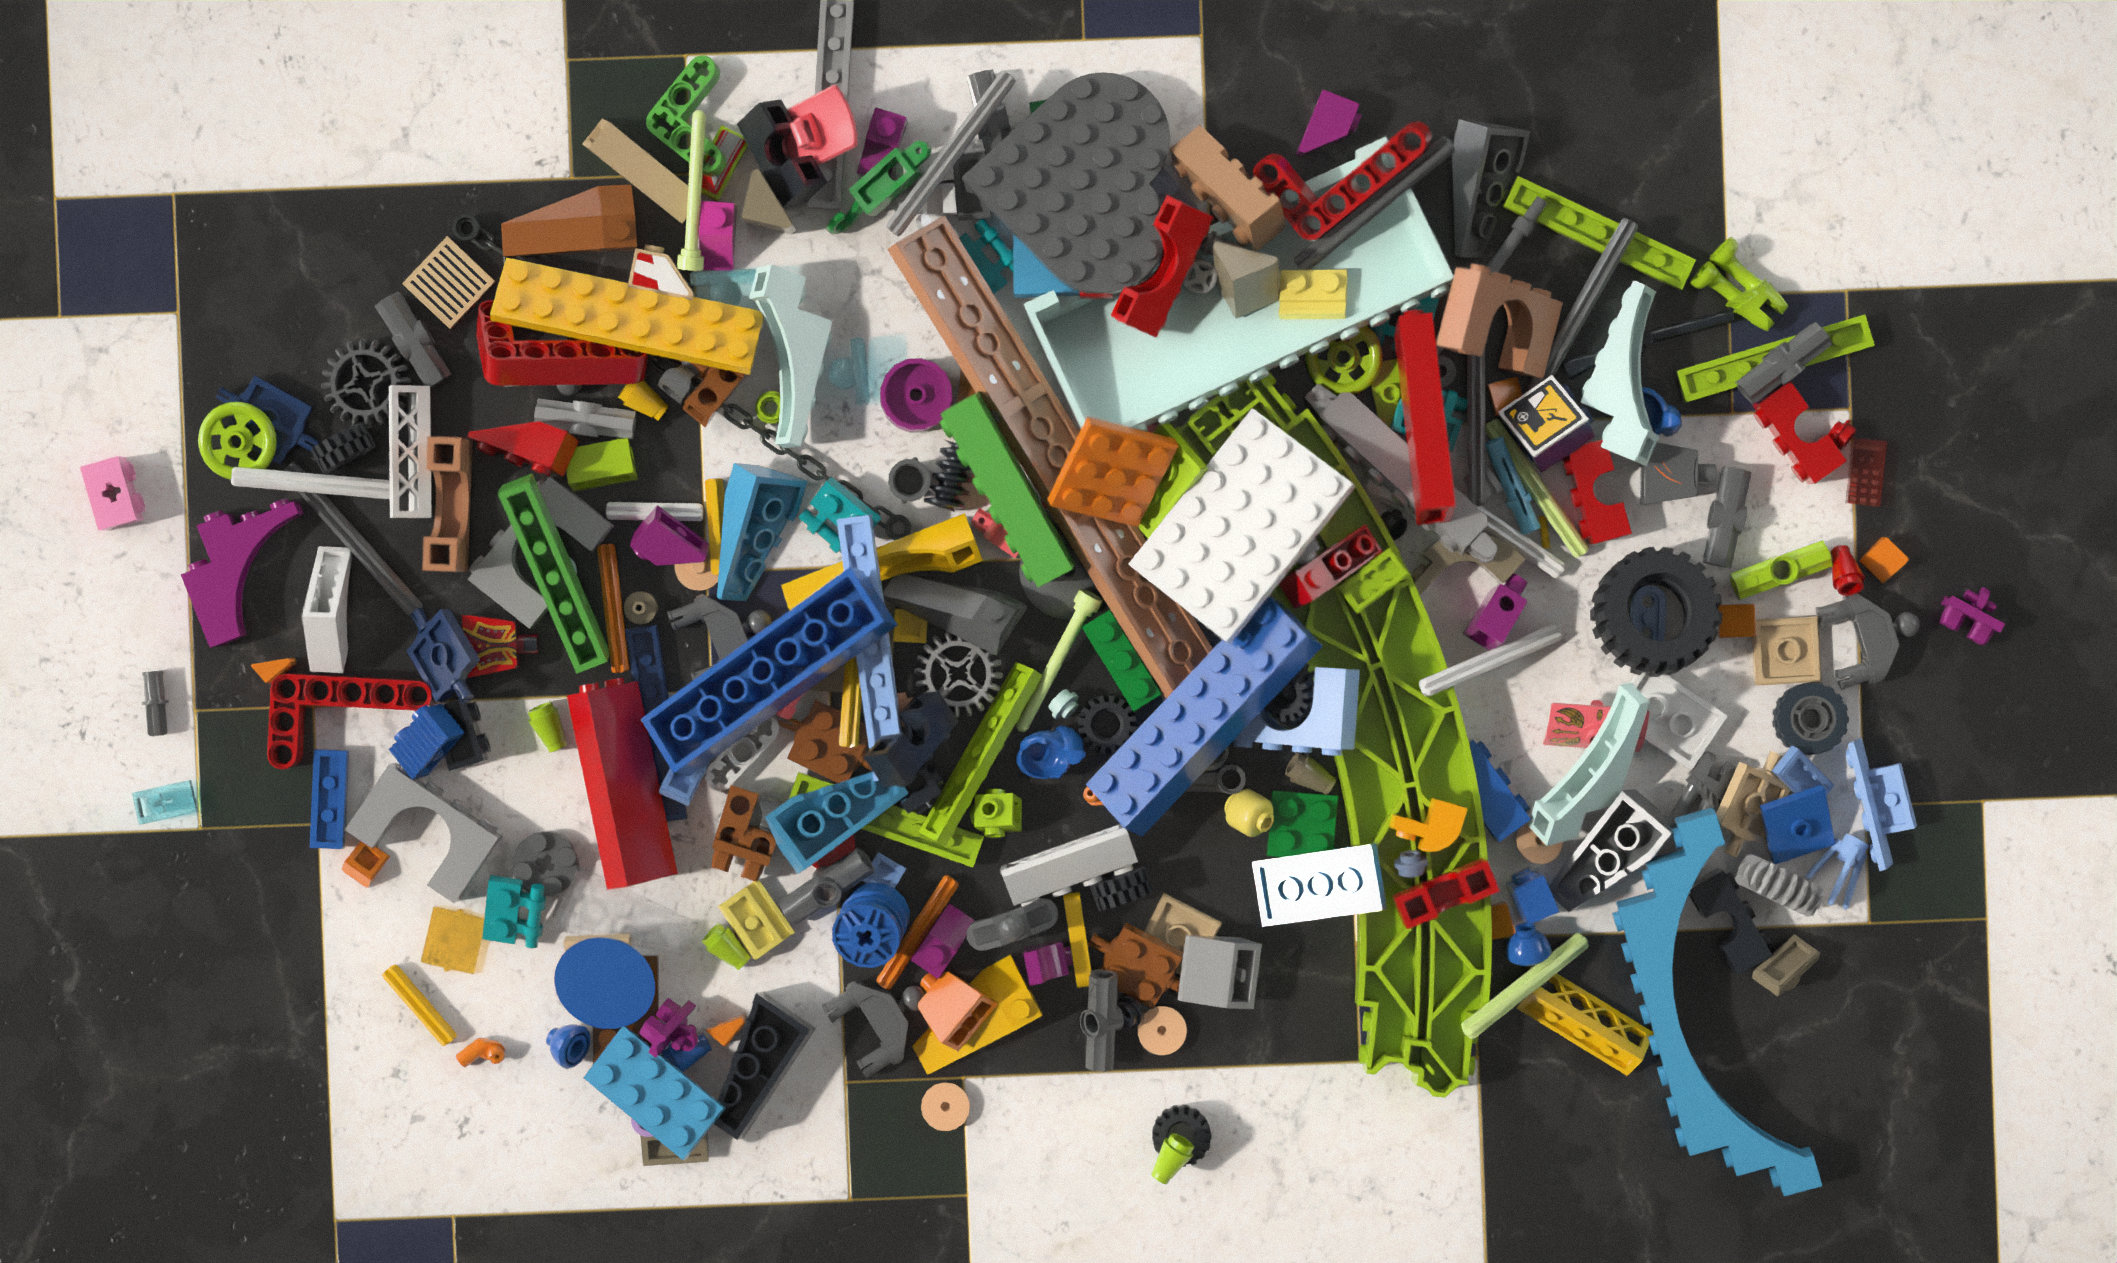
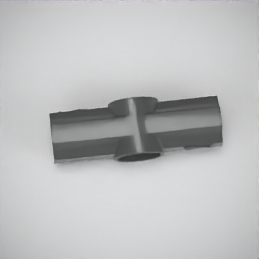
(997, 125)
(413, 340)
(1783, 363)
(1726, 517)
(841, 875)
(1101, 1020)

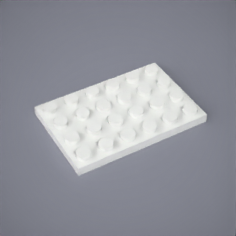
(1241, 526)

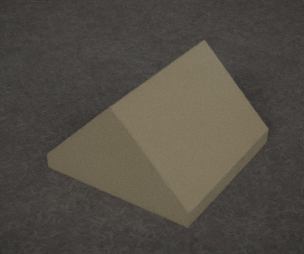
(763, 207)
(1246, 278)

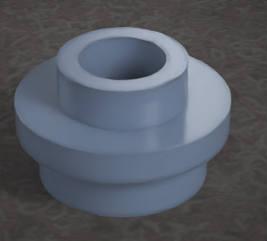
(1411, 864)

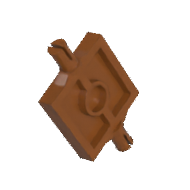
(818, 745)
(1142, 962)

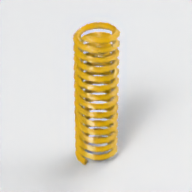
(1544, 533)

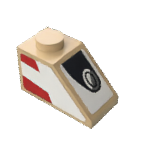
(658, 273)

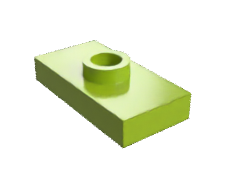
(1386, 391)
(1373, 580)

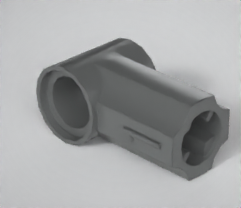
(1212, 780)

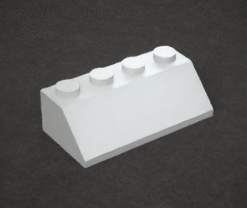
(1069, 864)

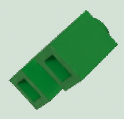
(1121, 660)

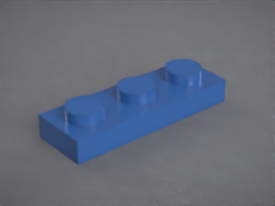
(329, 799)

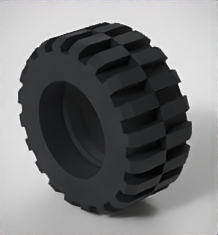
(1691, 589)

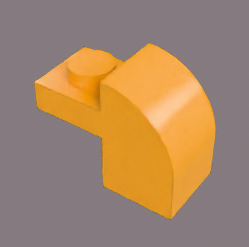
(1440, 827)

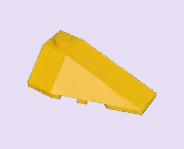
(1014, 1009)

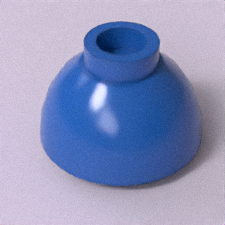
(1527, 946)
(569, 1044)

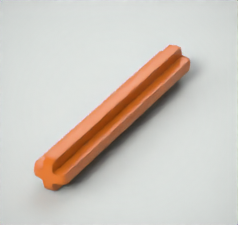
(613, 608)
(917, 932)

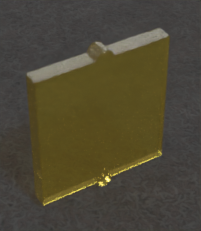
(453, 940)

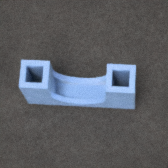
(1328, 726)

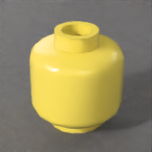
(1249, 812)

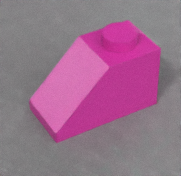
(717, 235)

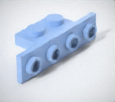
(1884, 801)

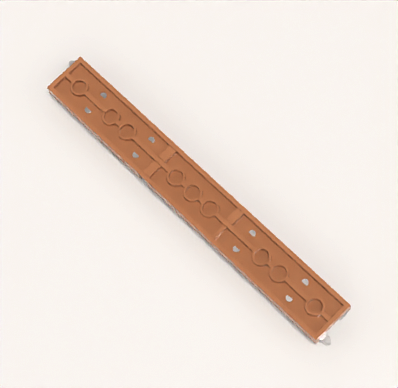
(1041, 440)

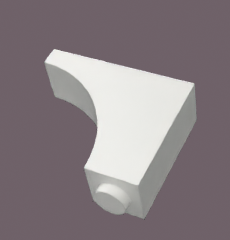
(326, 610)

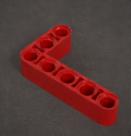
(1346, 188)
(551, 361)
(337, 697)

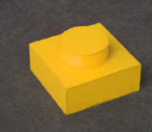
(909, 628)

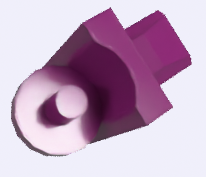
(1984, 624)
(675, 1029)

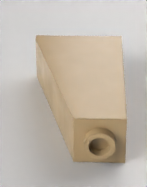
(639, 169)

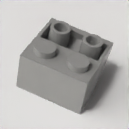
(1219, 971)

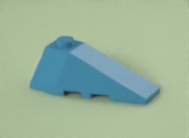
(754, 515)
(822, 819)

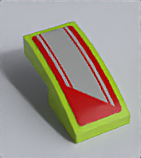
(734, 148)

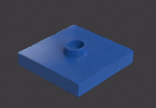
(1797, 824)

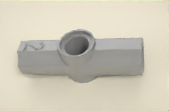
(586, 418)

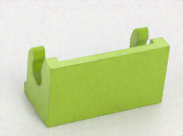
(601, 465)

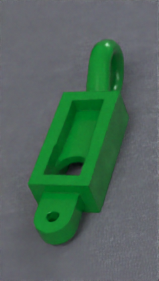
(877, 187)

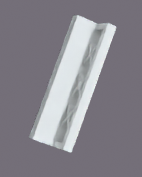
(418, 433)

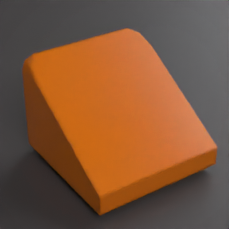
(1503, 393)
(1884, 559)
(1737, 620)
(270, 670)
(365, 863)
(1501, 921)
(726, 1030)

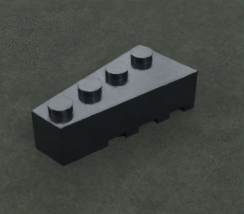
(763, 1057)

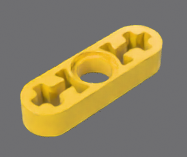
(1077, 938)

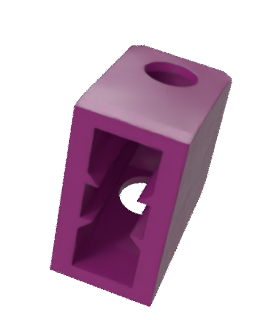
(1491, 623)

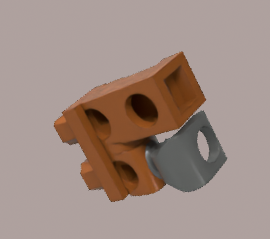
(708, 396)
(740, 838)

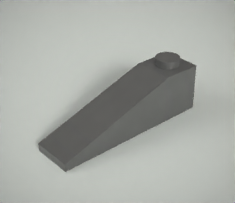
(1482, 170)
(964, 610)
(1617, 845)

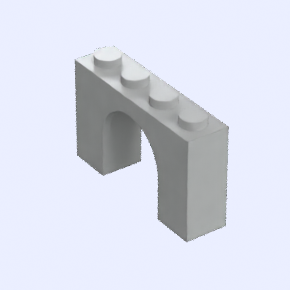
(498, 572)
(470, 838)

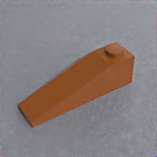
(583, 223)

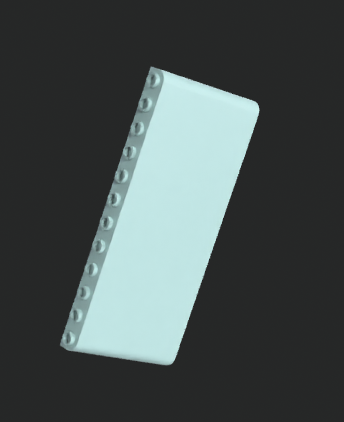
(1205, 350)

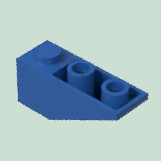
(1500, 808)

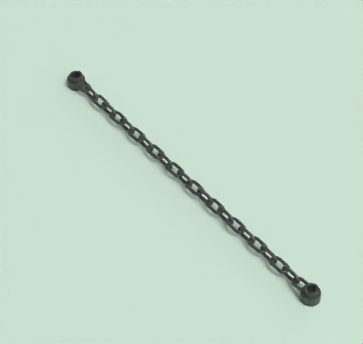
(466, 218)

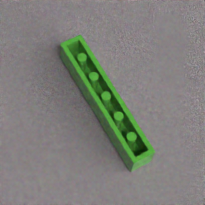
(1007, 489)
(554, 573)

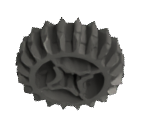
(359, 368)

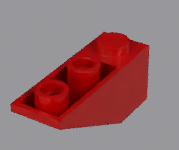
(532, 443)
(1330, 567)

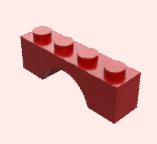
(1181, 233)

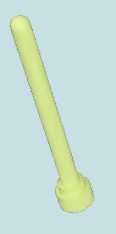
(691, 256)
(1085, 605)

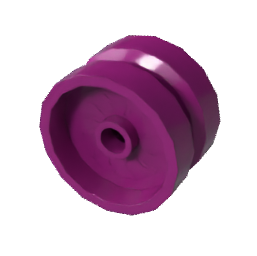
(920, 376)

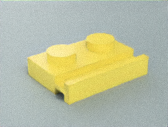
(1313, 294)
(756, 919)

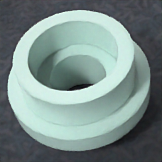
(1064, 704)

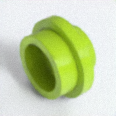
(760, 405)

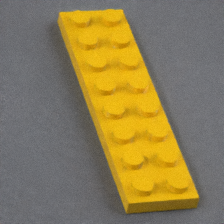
(626, 316)

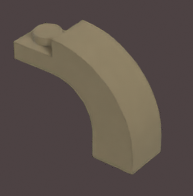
(1439, 558)

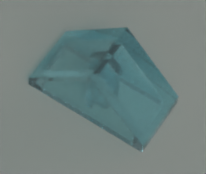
(164, 802)

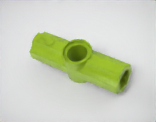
(1761, 575)

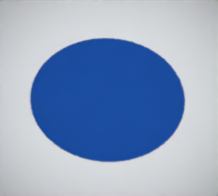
(604, 983)

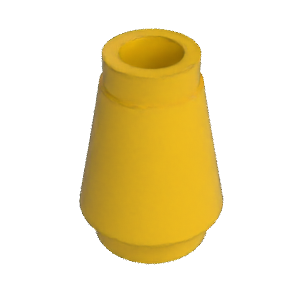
(643, 399)

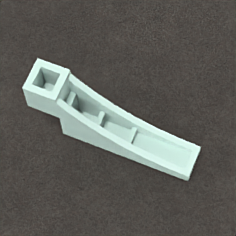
(798, 344)
(1616, 380)
(1598, 773)

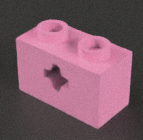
(100, 480)

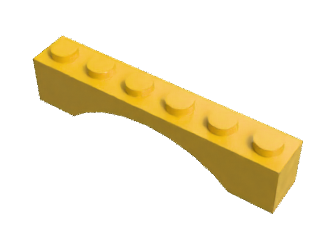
(940, 547)

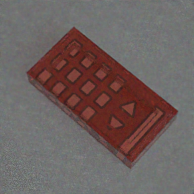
(1866, 472)

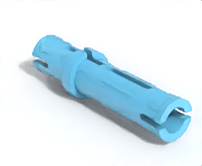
(1512, 485)

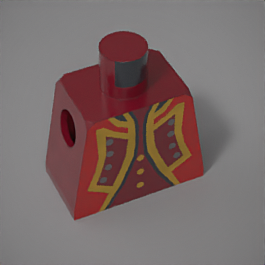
(497, 643)

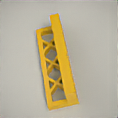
(1585, 1027)

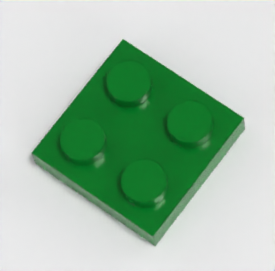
(1301, 823)

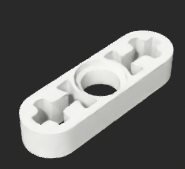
(732, 776)

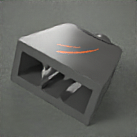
(1673, 474)

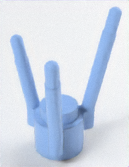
(1852, 854)

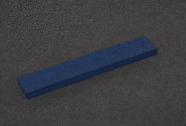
(649, 671)

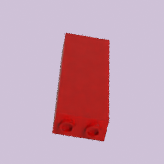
(1424, 418)
(621, 783)

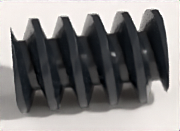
(949, 480)

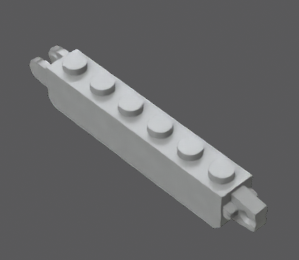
(1386, 458)

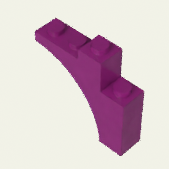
(231, 546)

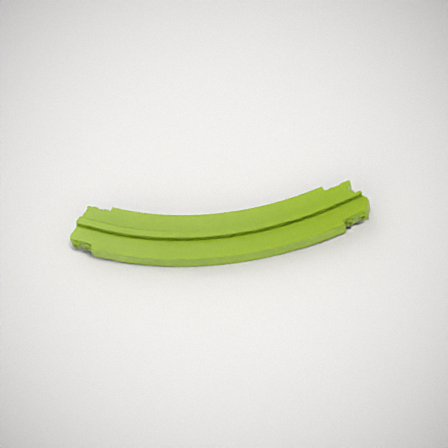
(1404, 755)

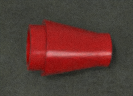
(1846, 573)

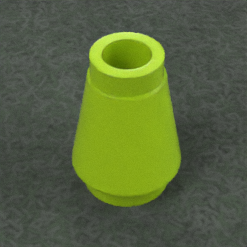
(548, 726)
(725, 945)
(1172, 1157)

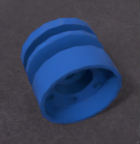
(874, 909)

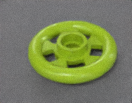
(1370, 363)
(243, 414)

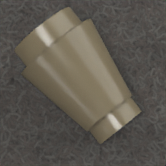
(1310, 774)

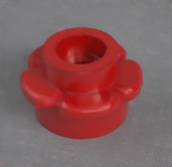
(1842, 433)

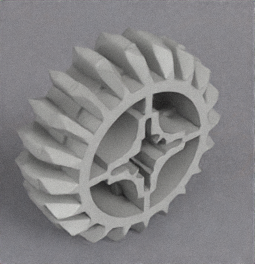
(981, 691)
(1779, 885)

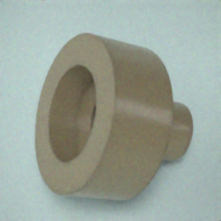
(648, 604)

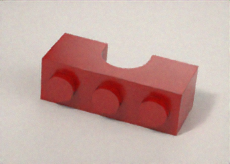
(1778, 413)
(1598, 520)
(1445, 891)

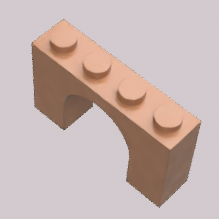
(1530, 315)
(452, 467)

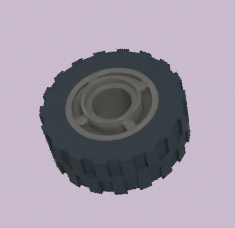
(1830, 713)

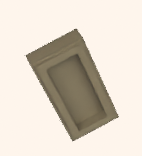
(1786, 965)

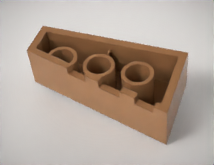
(1228, 189)

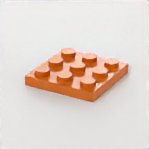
(1112, 471)

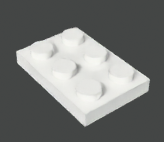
(1678, 718)

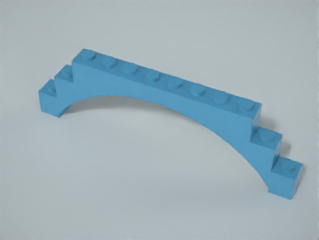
(1650, 932)

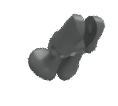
(1701, 784)

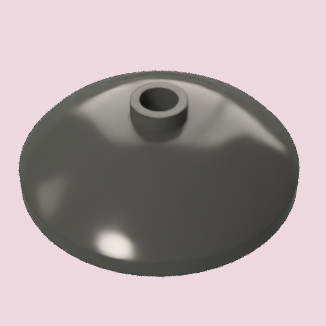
(1058, 594)

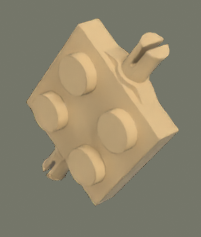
(1742, 801)

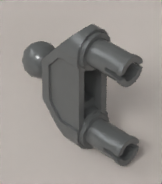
(723, 624)
(1874, 634)
(1012, 925)
(885, 1016)

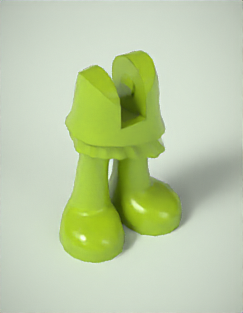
(1746, 302)

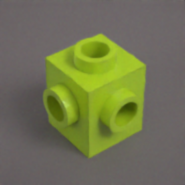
(996, 813)

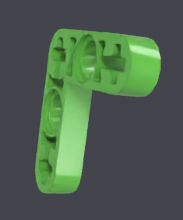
(677, 115)

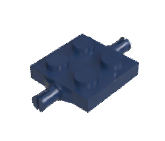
(284, 411)
(442, 655)

